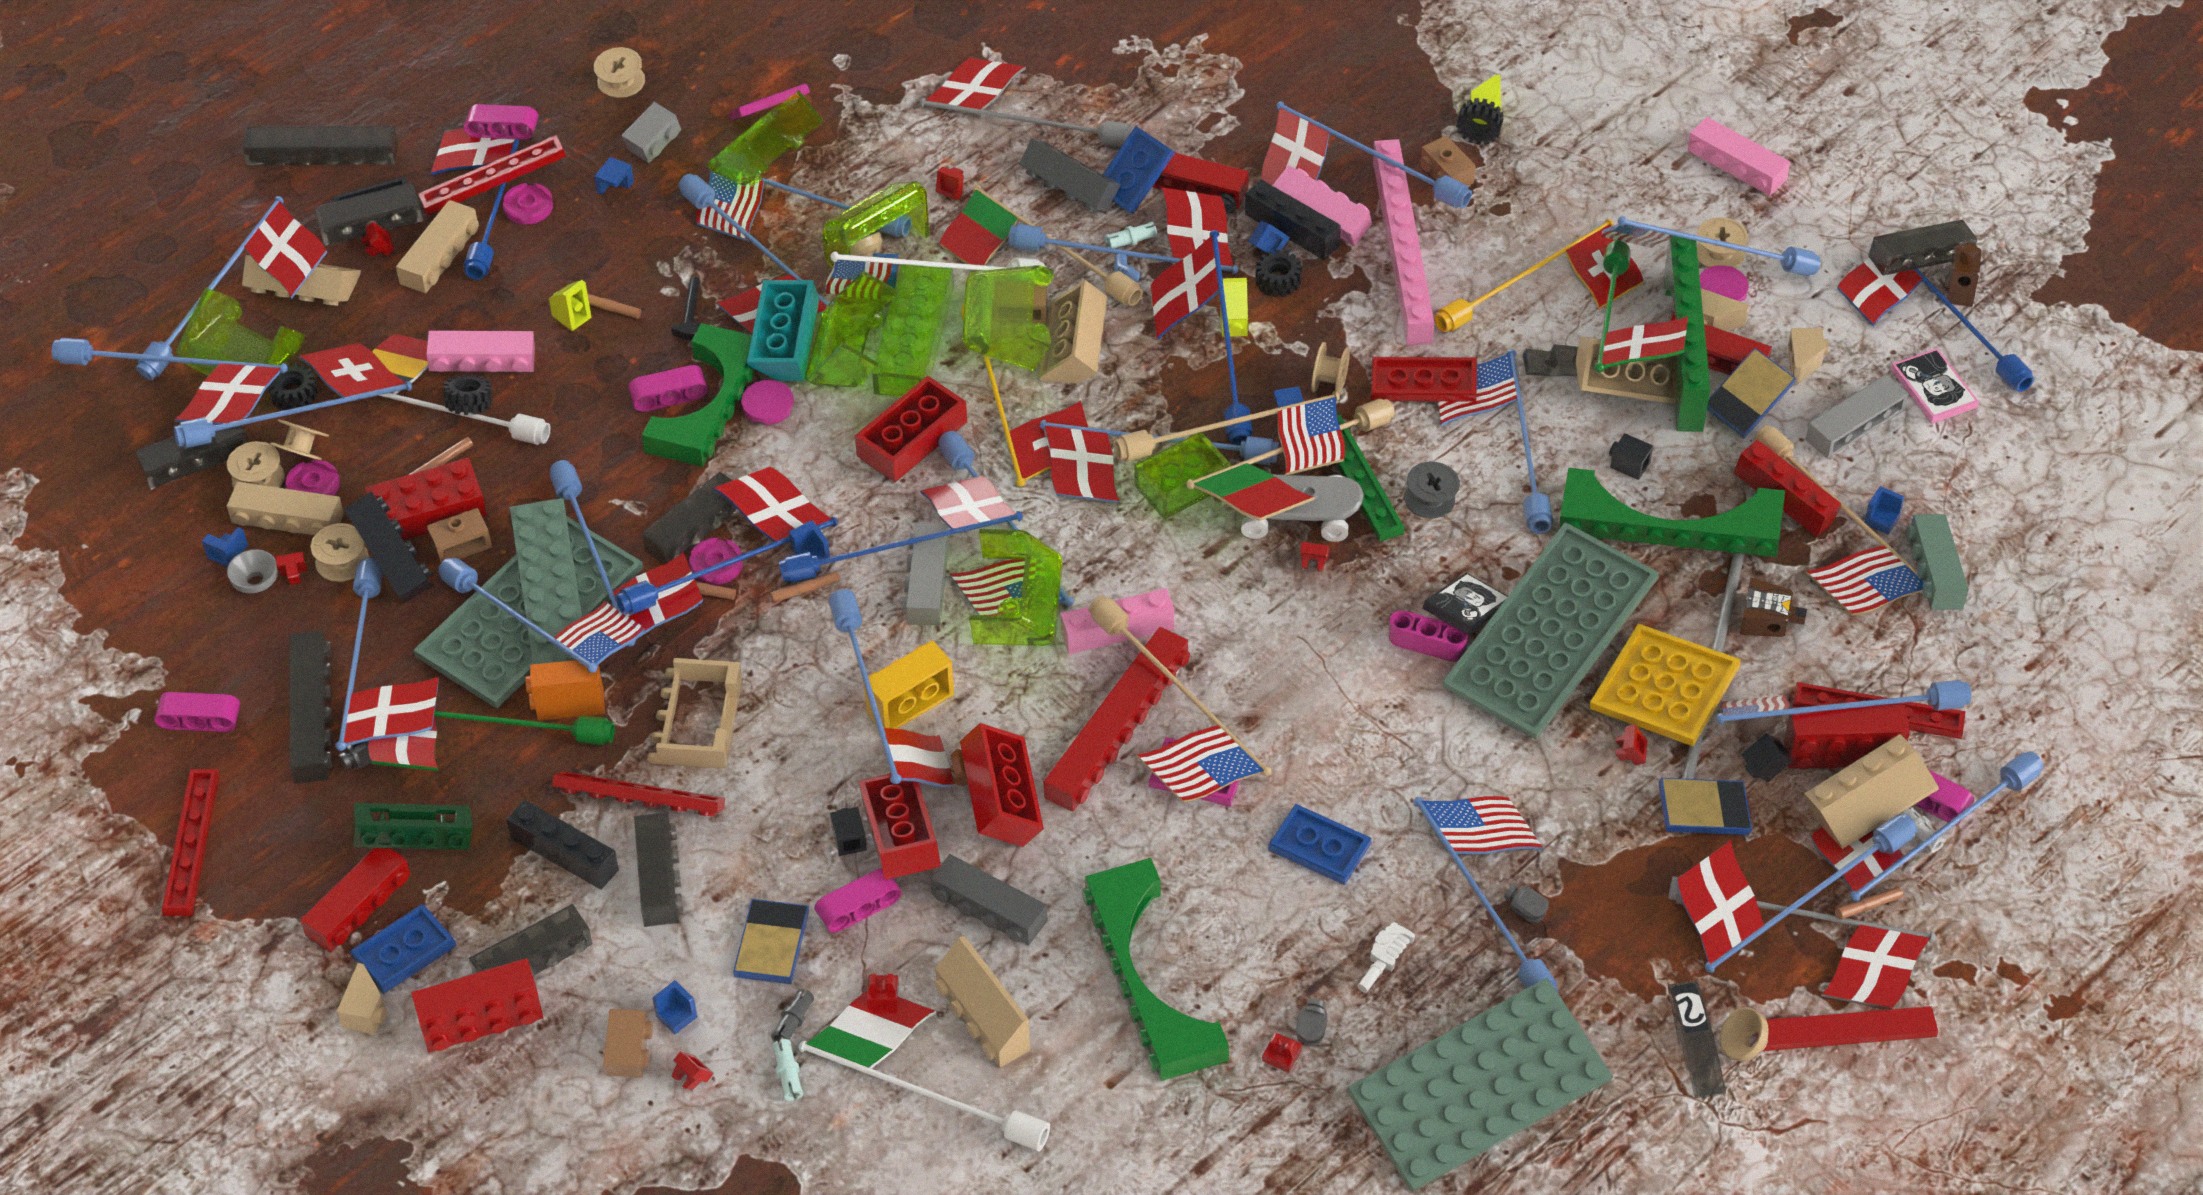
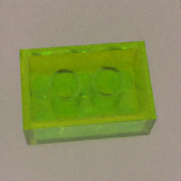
(1165, 474)

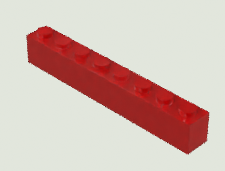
(1115, 721)

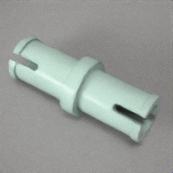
(1131, 235)
(787, 1069)

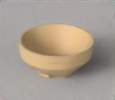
(867, 246)
(1738, 1031)

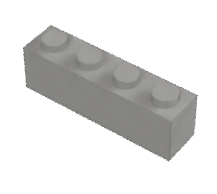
(1856, 416)
(927, 576)

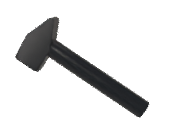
(688, 328)

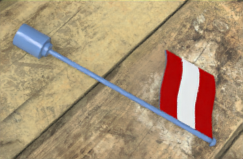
(908, 753)

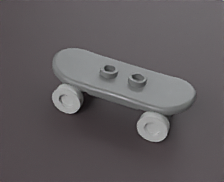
(1333, 502)

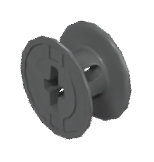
(1431, 489)

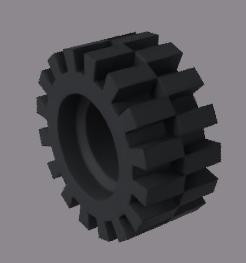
(1485, 112)
(1281, 263)
(467, 394)
(297, 397)

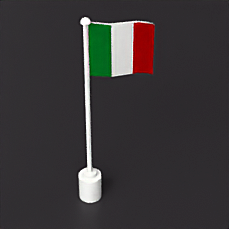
(871, 1033)

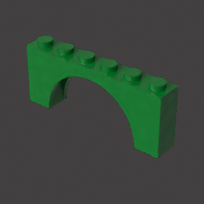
(694, 435)

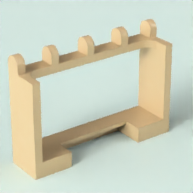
(690, 754)

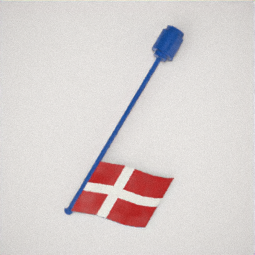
(465, 152)
(1187, 289)
(1876, 294)
(767, 503)
(959, 504)

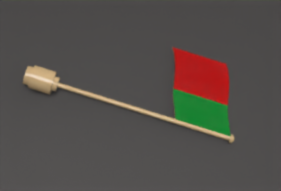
(987, 225)
(1261, 493)

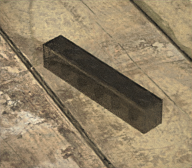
(320, 145)
(309, 707)

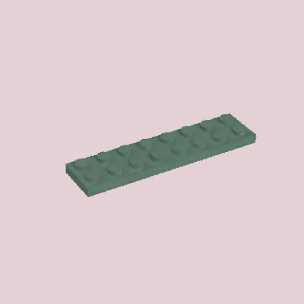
(546, 574)

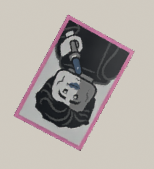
(1934, 385)

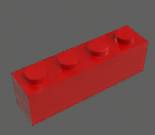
(1204, 177)
(1727, 349)
(1803, 498)
(355, 898)

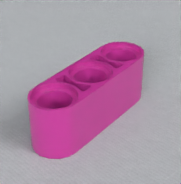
(501, 121)
(668, 388)
(1427, 636)
(197, 711)
(1947, 801)
(857, 901)

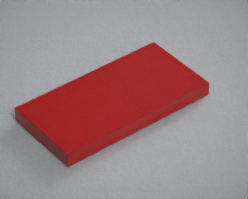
(1424, 379)

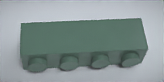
(1937, 562)

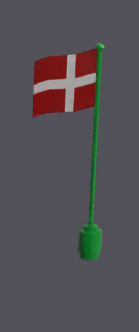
(1640, 341)
(418, 750)

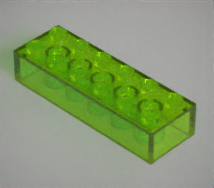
(913, 328)

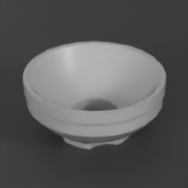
(252, 564)

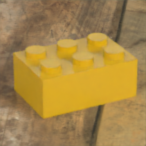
(911, 685)

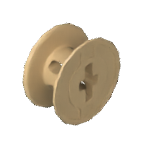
(619, 72)
(1723, 230)
(1330, 369)
(299, 439)
(256, 464)
(338, 551)

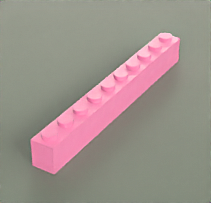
(1403, 245)

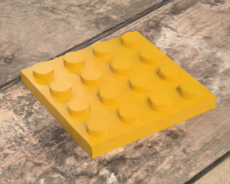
(1665, 684)

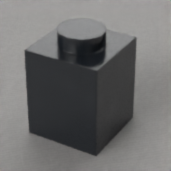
(1630, 456)
(1766, 758)
(848, 831)

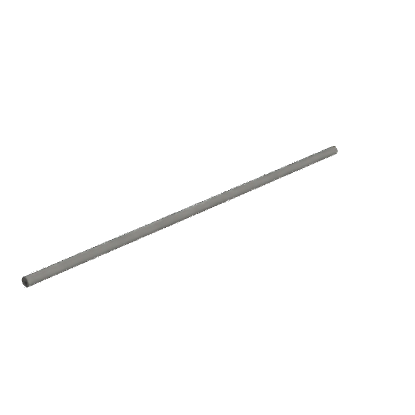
(1719, 640)

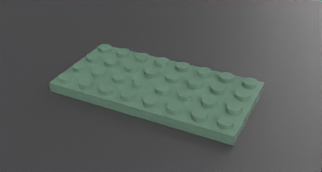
(1550, 630)
(489, 647)
(1479, 1084)

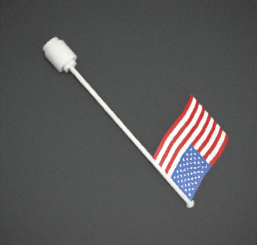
(848, 267)

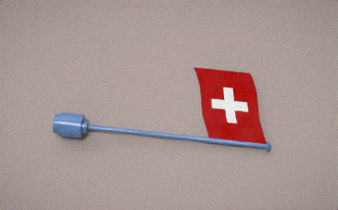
(347, 370)

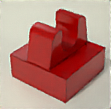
(950, 182)
(377, 240)
(1316, 552)
(292, 566)
(1633, 745)
(882, 990)
(1282, 1052)
(693, 1068)

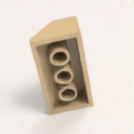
(325, 282)
(1076, 334)
(1641, 379)
(1870, 791)
(982, 1003)

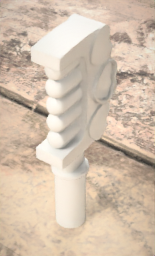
(1385, 950)

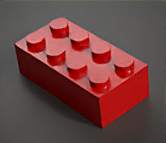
(910, 428)
(431, 496)
(1842, 735)
(1001, 785)
(899, 826)
(477, 1005)

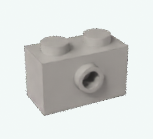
(651, 132)

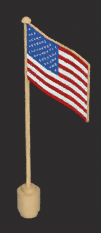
(1305, 429)
(1864, 578)
(1199, 760)

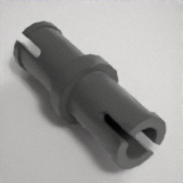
(793, 1015)

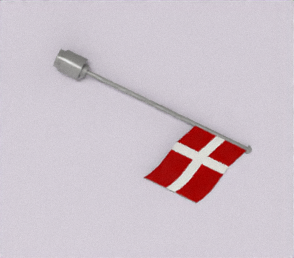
(981, 82)
(1874, 962)

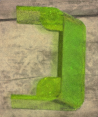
(766, 140)
(874, 214)
(843, 332)
(1034, 616)

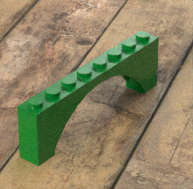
(1693, 383)
(1746, 529)
(1174, 1040)

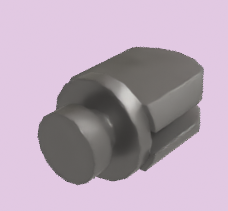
(355, 755)
(1527, 903)
(1312, 1022)

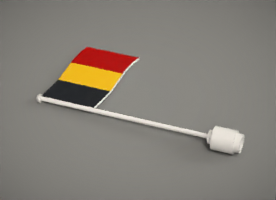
(408, 360)

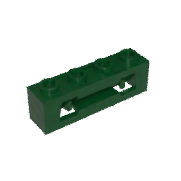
(411, 826)

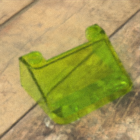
(1001, 315)
(217, 336)

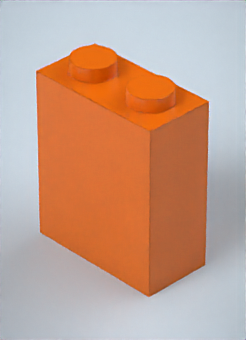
(564, 690)

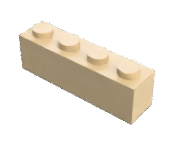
(437, 246)
(283, 508)

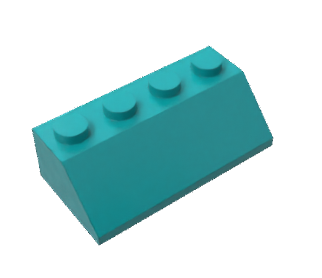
(784, 329)

